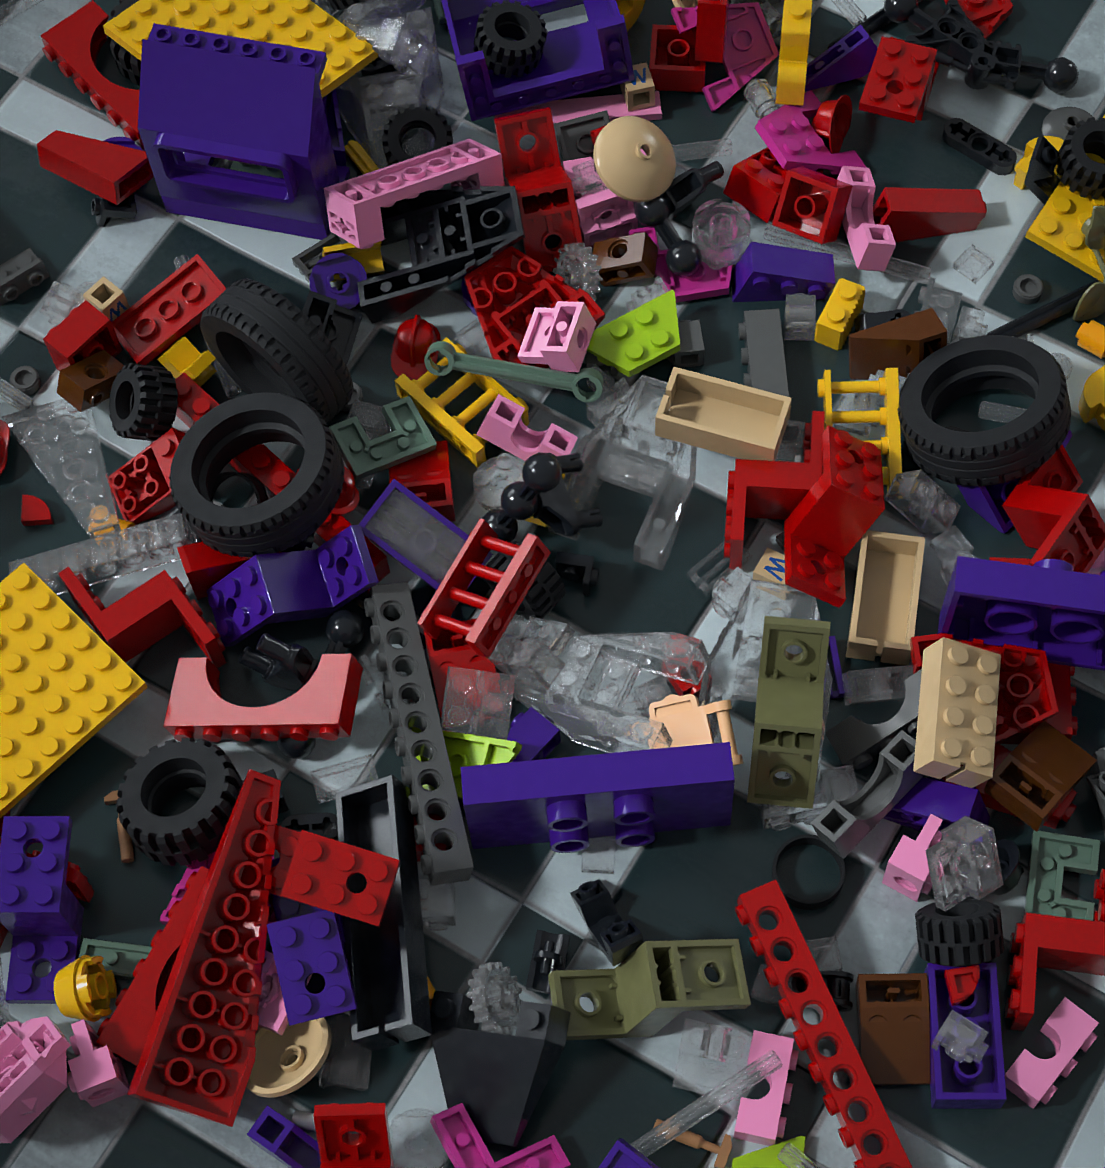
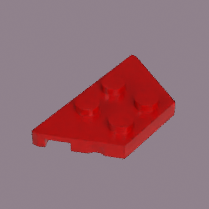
(986, 13)

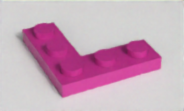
(468, 1150)

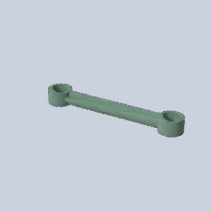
(514, 371)

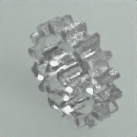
(579, 268)
(495, 998)

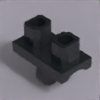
(547, 956)

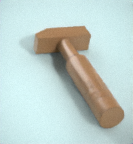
(125, 840)
(698, 1142)

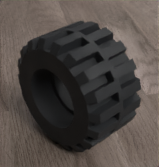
(514, 22)
(414, 118)
(1075, 166)
(143, 402)
(542, 595)
(960, 936)

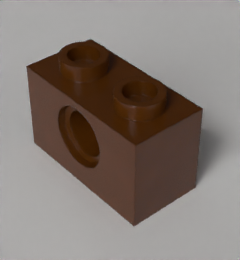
(626, 258)
(89, 380)

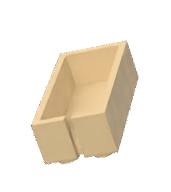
(722, 416)
(885, 597)
(957, 713)

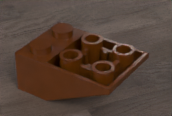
(896, 344)
(1039, 775)
(894, 1027)

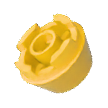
(85, 989)

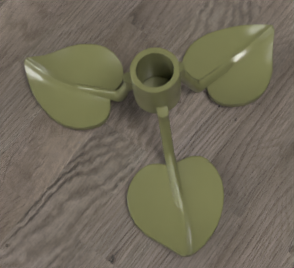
(1093, 299)

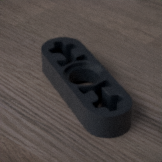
(982, 157)

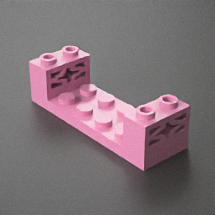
(356, 203)

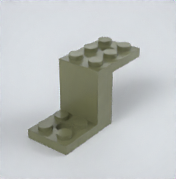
(788, 712)
(651, 988)

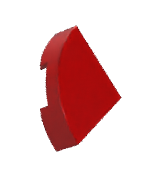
(35, 511)
(961, 983)

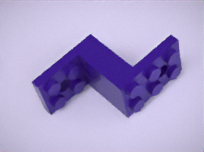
(292, 585)
(37, 905)
(308, 943)

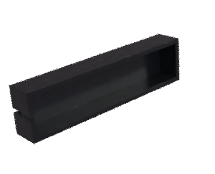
(390, 959)

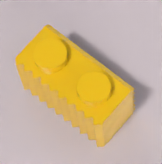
(839, 314)

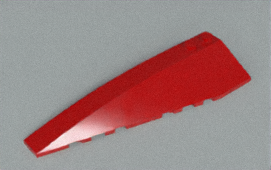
(208, 1012)

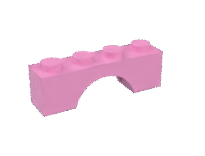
(869, 242)

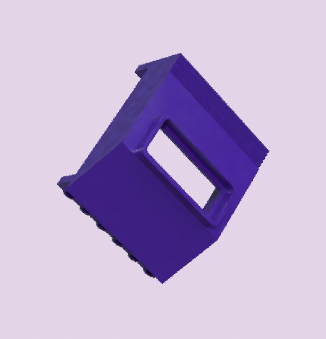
(571, 63)
(239, 105)

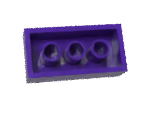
(961, 1083)

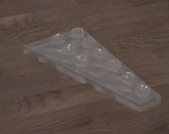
(71, 459)

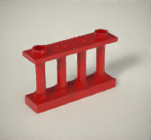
(505, 598)

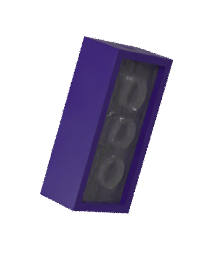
(414, 534)

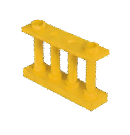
(888, 415)
(454, 427)

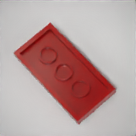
(167, 311)

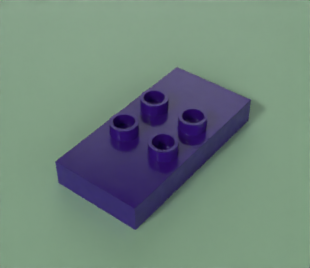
(1029, 608)
(599, 797)

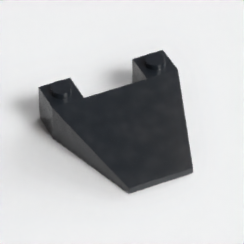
(496, 1073)

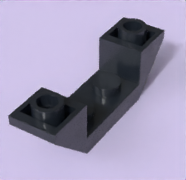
(1040, 175)
(607, 928)

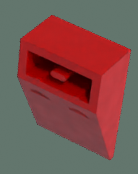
(757, 184)
(429, 479)
(143, 482)
(453, 651)

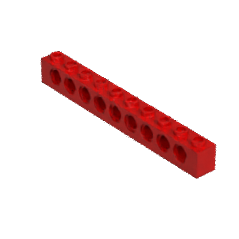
(770, 901)

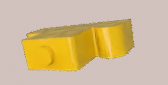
(793, 52)

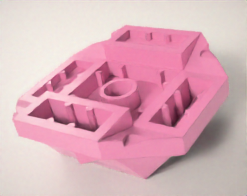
(30, 1072)

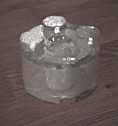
(721, 232)

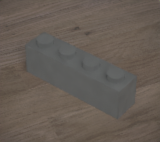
(763, 351)

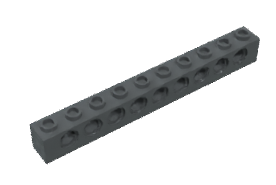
(439, 865)

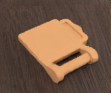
(690, 723)

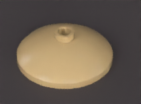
(624, 166)
(290, 1059)

